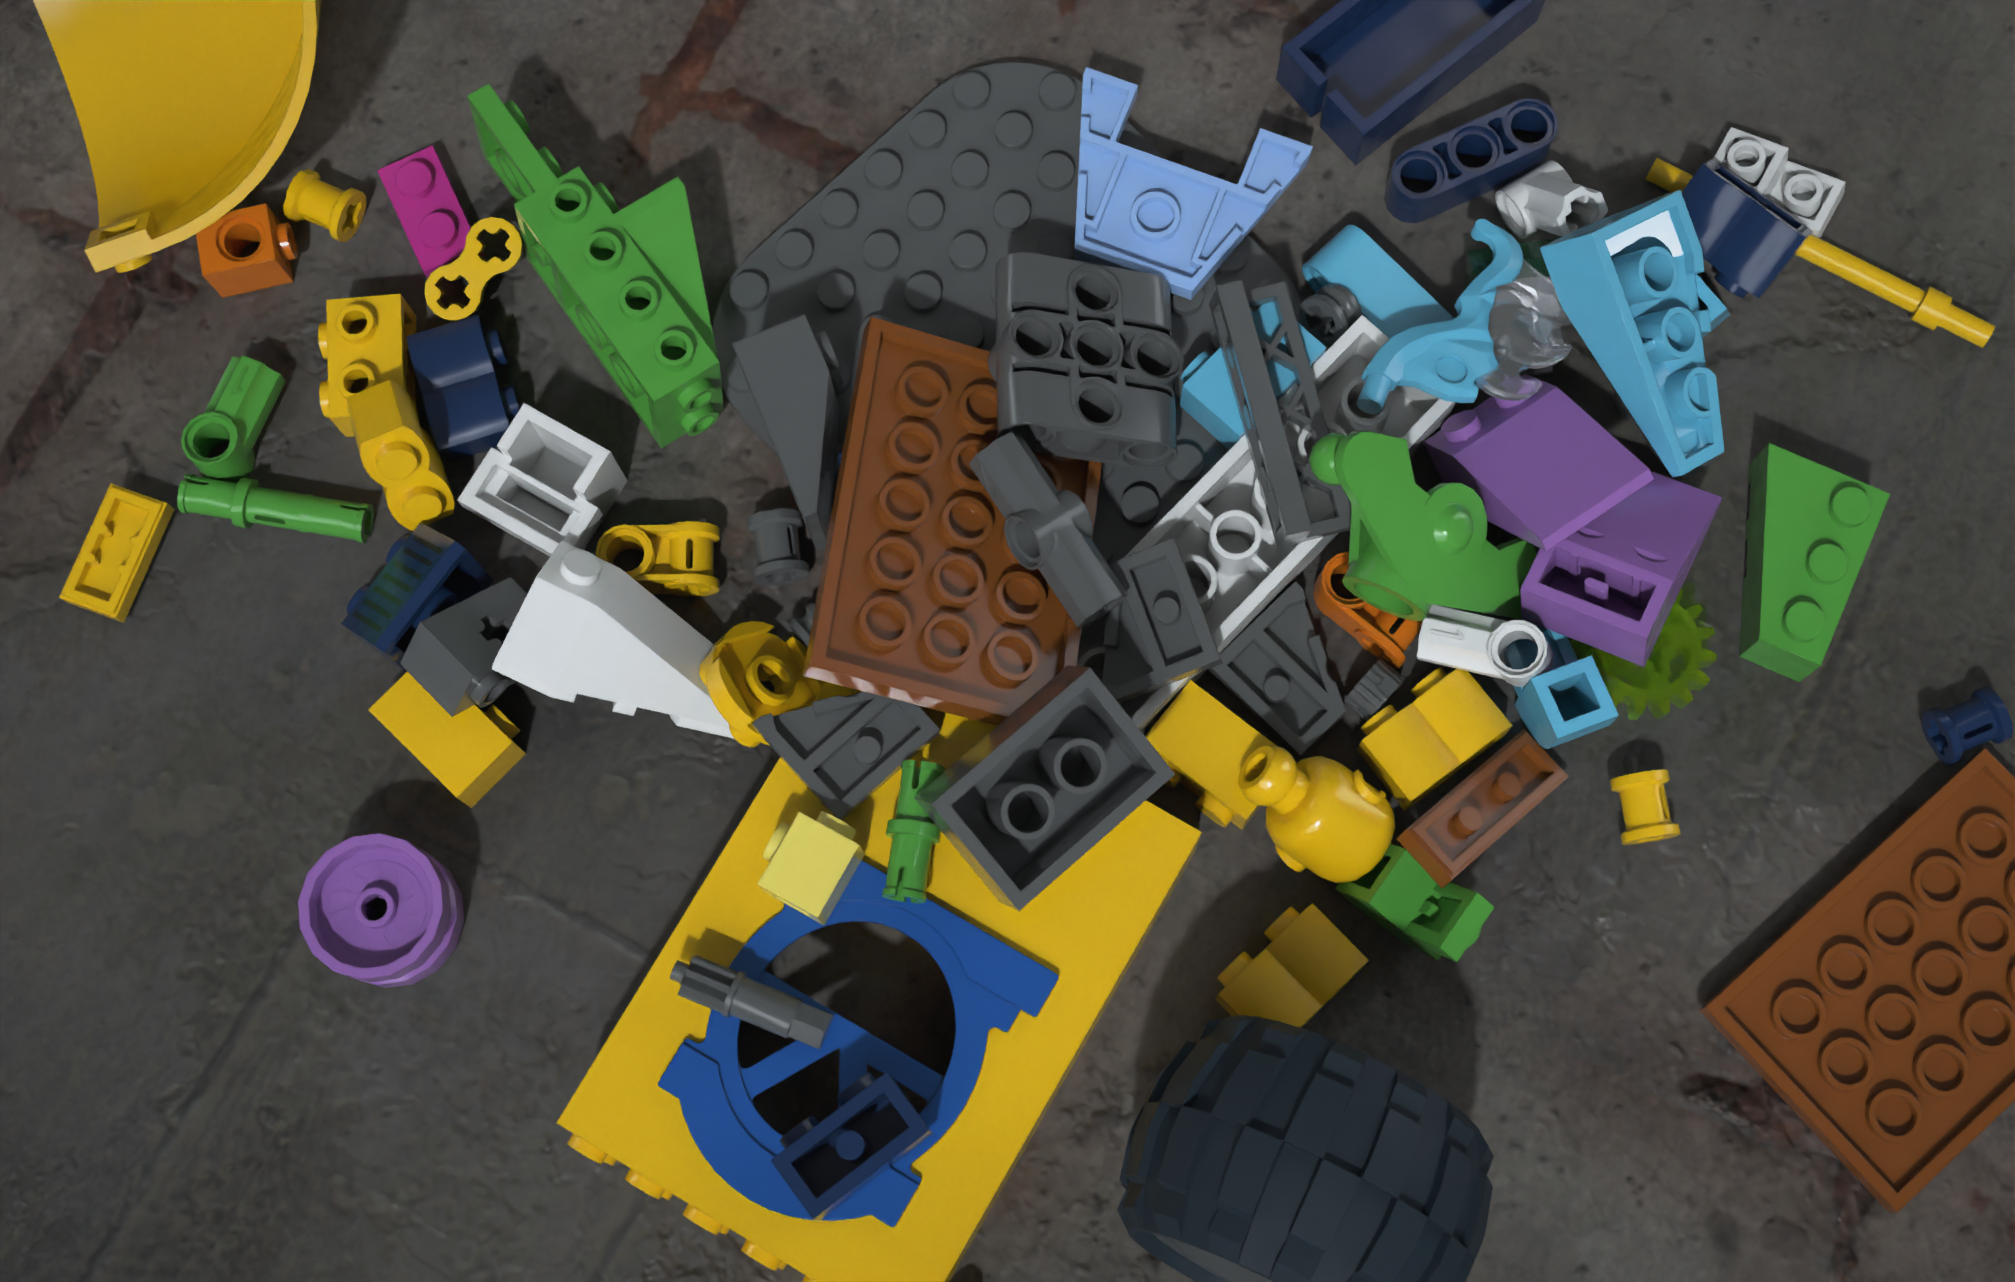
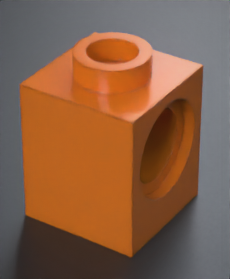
(224, 241)

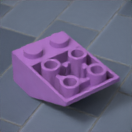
(1622, 570)

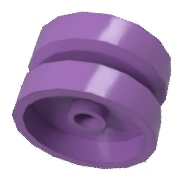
(344, 920)

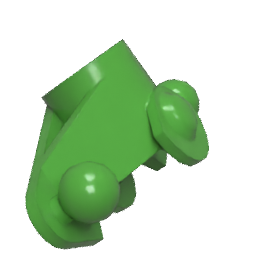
(1414, 543)

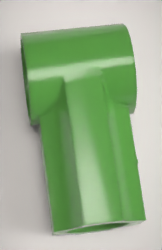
(233, 416)

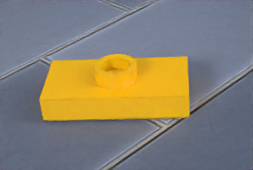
(117, 553)

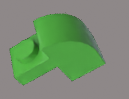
(1415, 907)

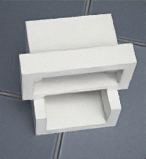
(544, 483)

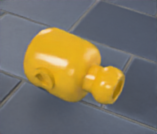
(1319, 813)

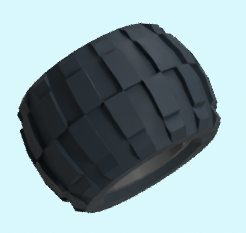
(1301, 1164)

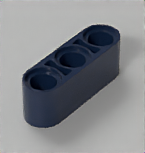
(1487, 139)

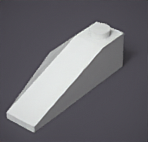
(608, 639)

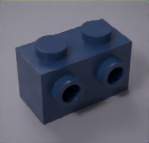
(851, 1146)

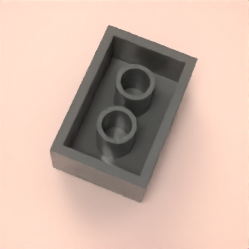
(1045, 786)

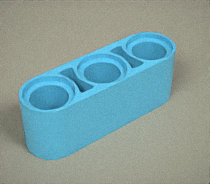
(1378, 282)

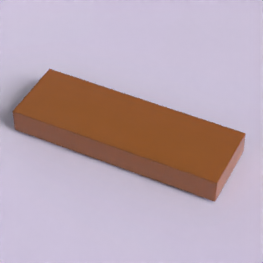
(1482, 808)

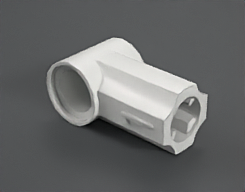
(1548, 202)
(1479, 644)

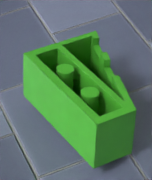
(1802, 558)

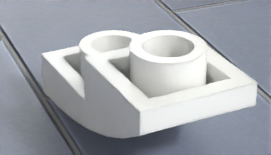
(1797, 189)

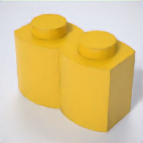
(400, 455)
(1432, 735)
(1294, 973)

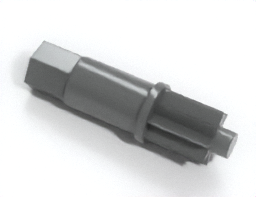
(751, 1001)

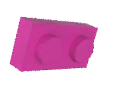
(427, 208)

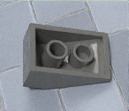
(794, 391)

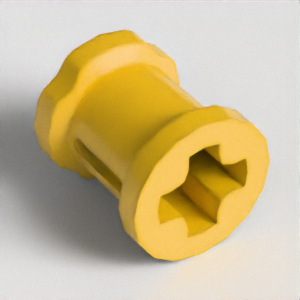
(324, 205)
(1645, 807)

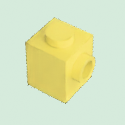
(811, 864)

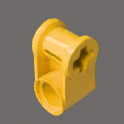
(667, 556)

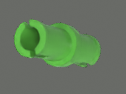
(911, 836)

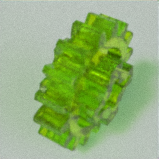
(1652, 682)

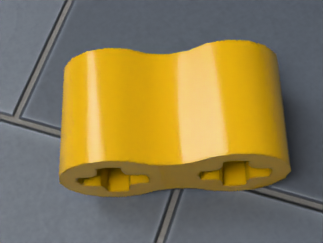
(473, 268)

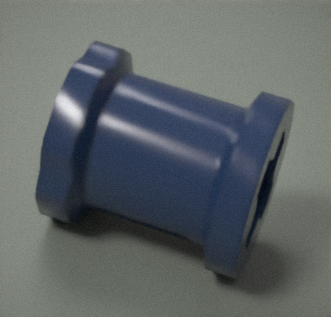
(1967, 725)

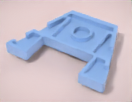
(1161, 214)

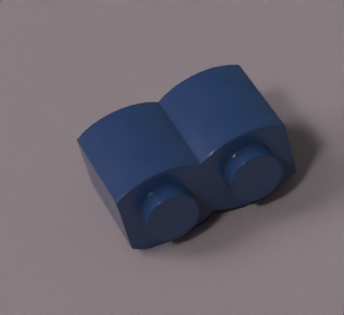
(1741, 230)
(464, 386)

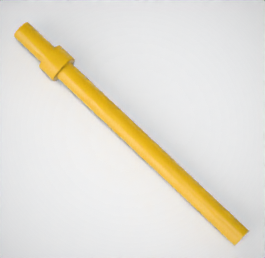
(1928, 307)

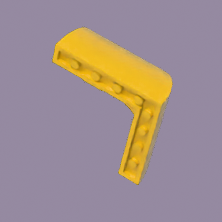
(179, 108)

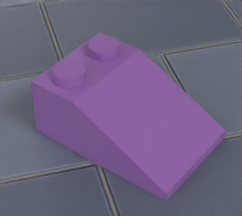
(1537, 464)

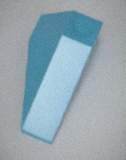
(1638, 311)

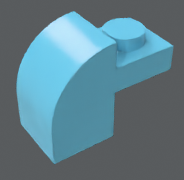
(1566, 699)

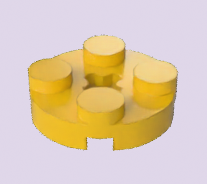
(734, 674)

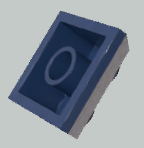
(420, 579)

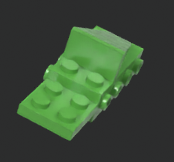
(618, 275)

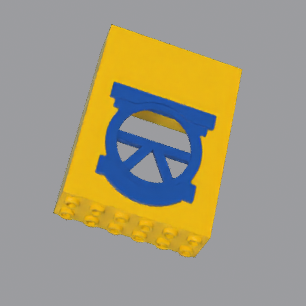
(1024, 999)

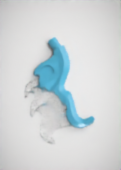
(1497, 334)

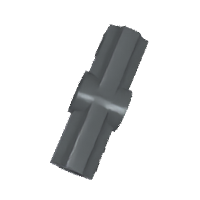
(1048, 529)

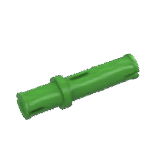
(250, 504)

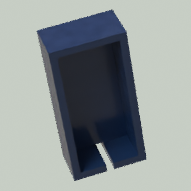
(1390, 60)

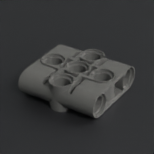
(1114, 323)

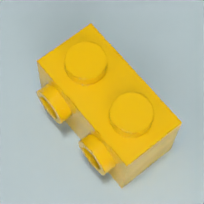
(364, 348)

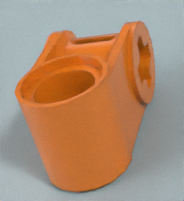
(1361, 620)

